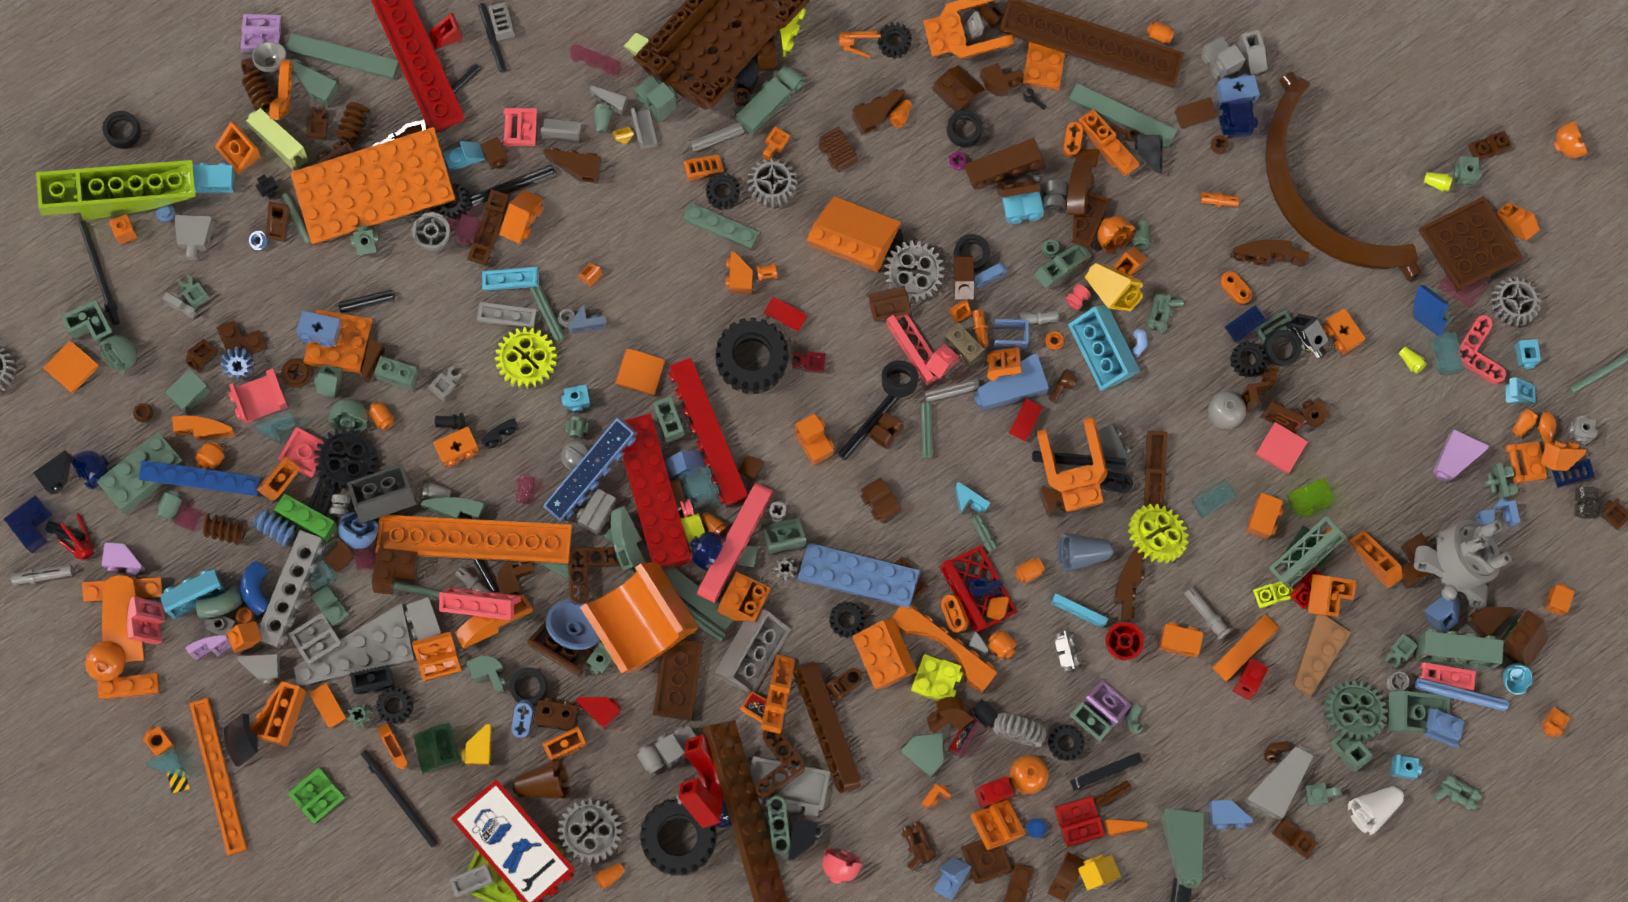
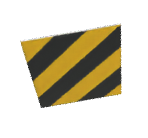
(177, 783)

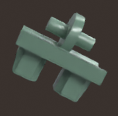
(1498, 482)

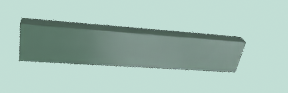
(342, 56)
(1120, 113)

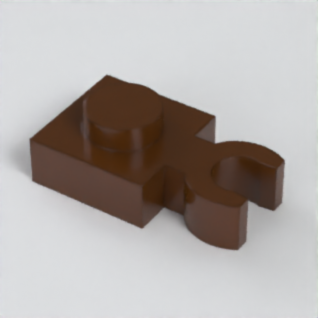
(317, 126)
(1270, 375)

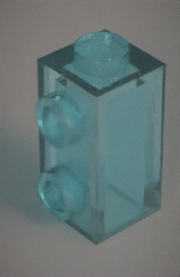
(1447, 354)

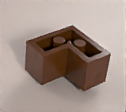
(392, 565)
(1409, 573)

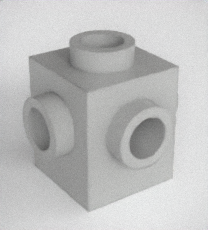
(1577, 432)

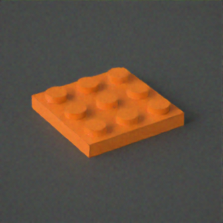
(350, 347)

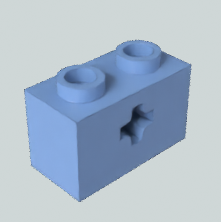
(1245, 87)
(318, 329)

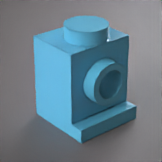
(1530, 348)
(1399, 770)

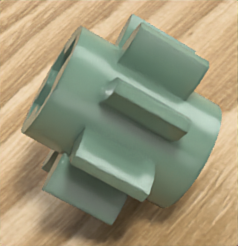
(577, 427)
(358, 710)

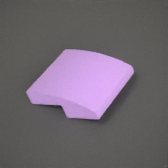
(259, 29)
(216, 644)

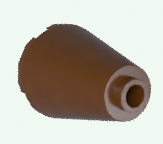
(543, 782)

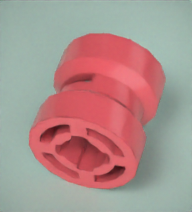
(1078, 296)

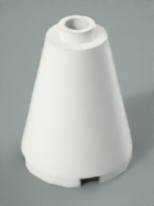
(1375, 808)

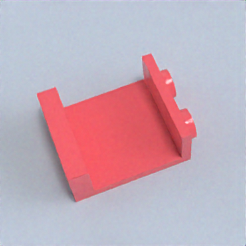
(258, 398)

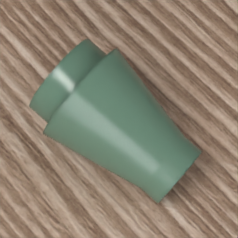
(602, 117)
(1141, 238)

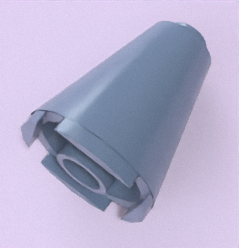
(1082, 551)

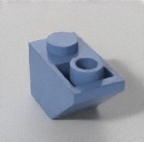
(1443, 614)
(1226, 813)

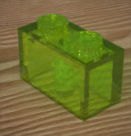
(1310, 497)

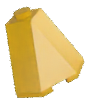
(1115, 287)

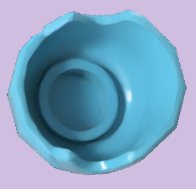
(1517, 678)

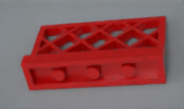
(959, 588)

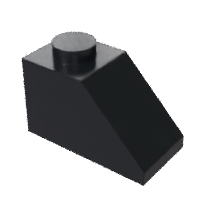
(1151, 150)
(54, 473)
(802, 838)

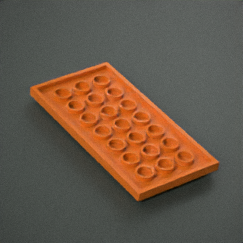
(373, 185)

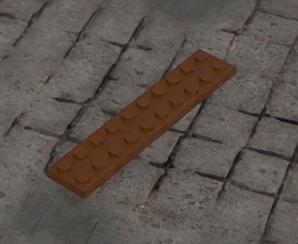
(1091, 42)
(745, 812)

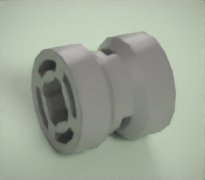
(340, 505)
(1399, 679)

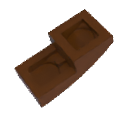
(1294, 838)

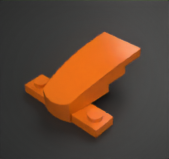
(116, 598)

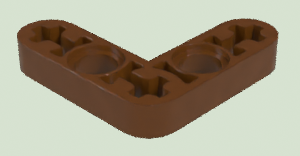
(586, 561)
(786, 762)

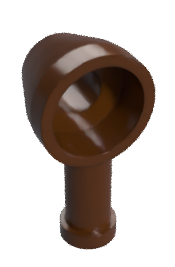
(1066, 380)

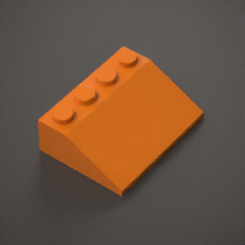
(853, 234)

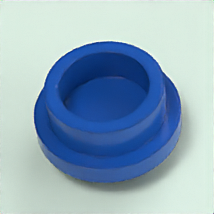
(1036, 828)

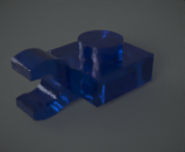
(984, 587)

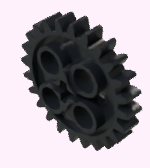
(349, 442)

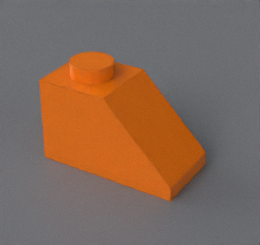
(1131, 261)
(278, 479)
(244, 637)

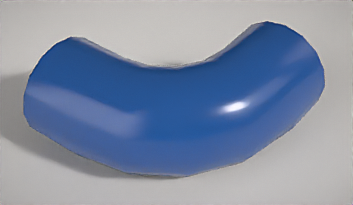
(251, 587)

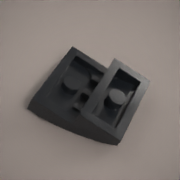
(239, 740)

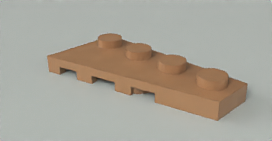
(1322, 648)

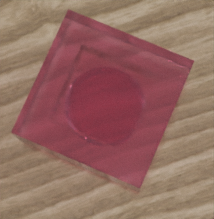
(187, 518)

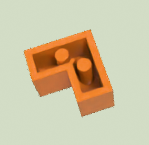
(521, 215)
(812, 438)
(1327, 594)

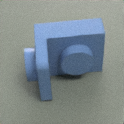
(1510, 511)

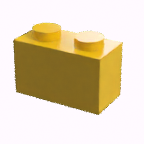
(1099, 871)

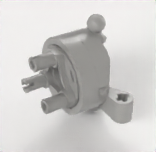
(1464, 560)

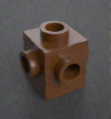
(1320, 415)

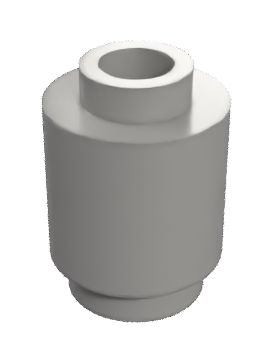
(650, 758)

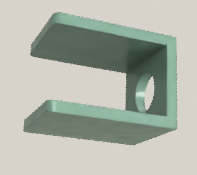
(188, 392)

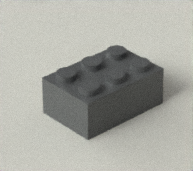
(381, 493)

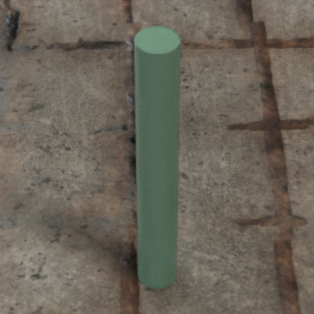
(297, 219)

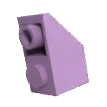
(119, 557)

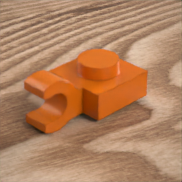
(776, 141)

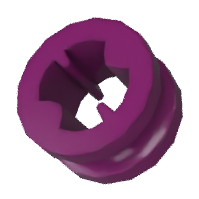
(961, 164)

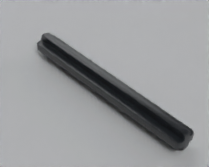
(513, 184)
(864, 430)
(1082, 460)

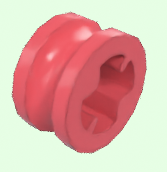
(687, 508)

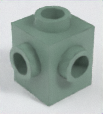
(1467, 171)
(365, 247)

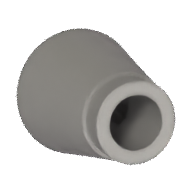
(434, 491)

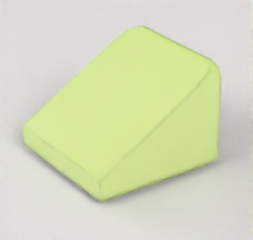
(636, 43)

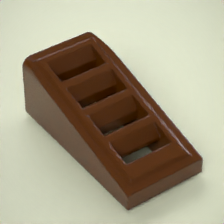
(372, 357)

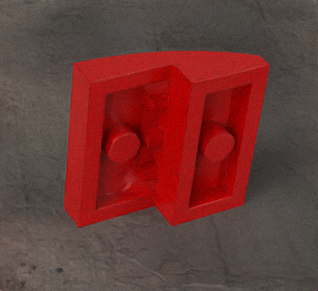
(1079, 821)

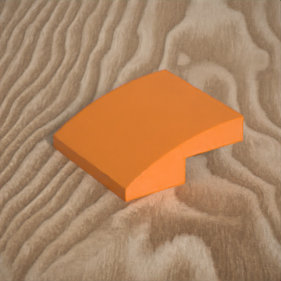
(71, 367)
(640, 372)
(436, 656)
(997, 824)

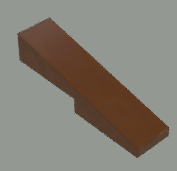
(1155, 468)

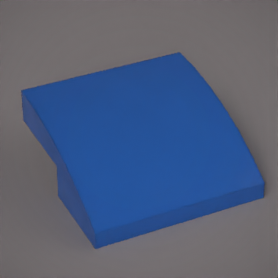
(1430, 310)

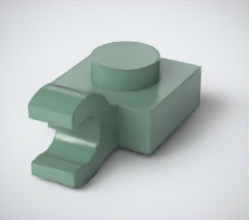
(1318, 794)

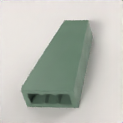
(1185, 843)

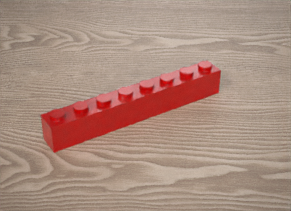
(708, 432)

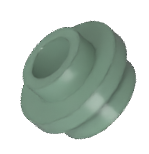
(1050, 243)

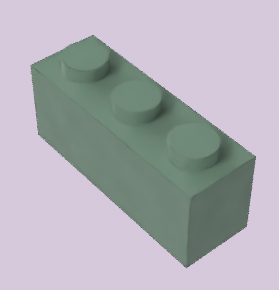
(762, 105)

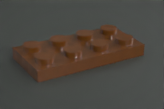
(678, 681)

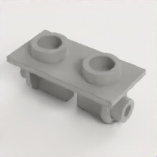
(1070, 658)

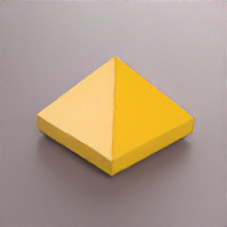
(623, 135)

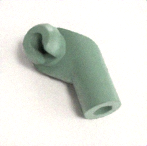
(1132, 720)

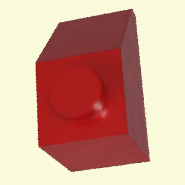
(600, 709)

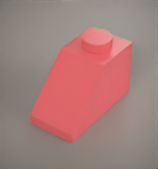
(942, 361)

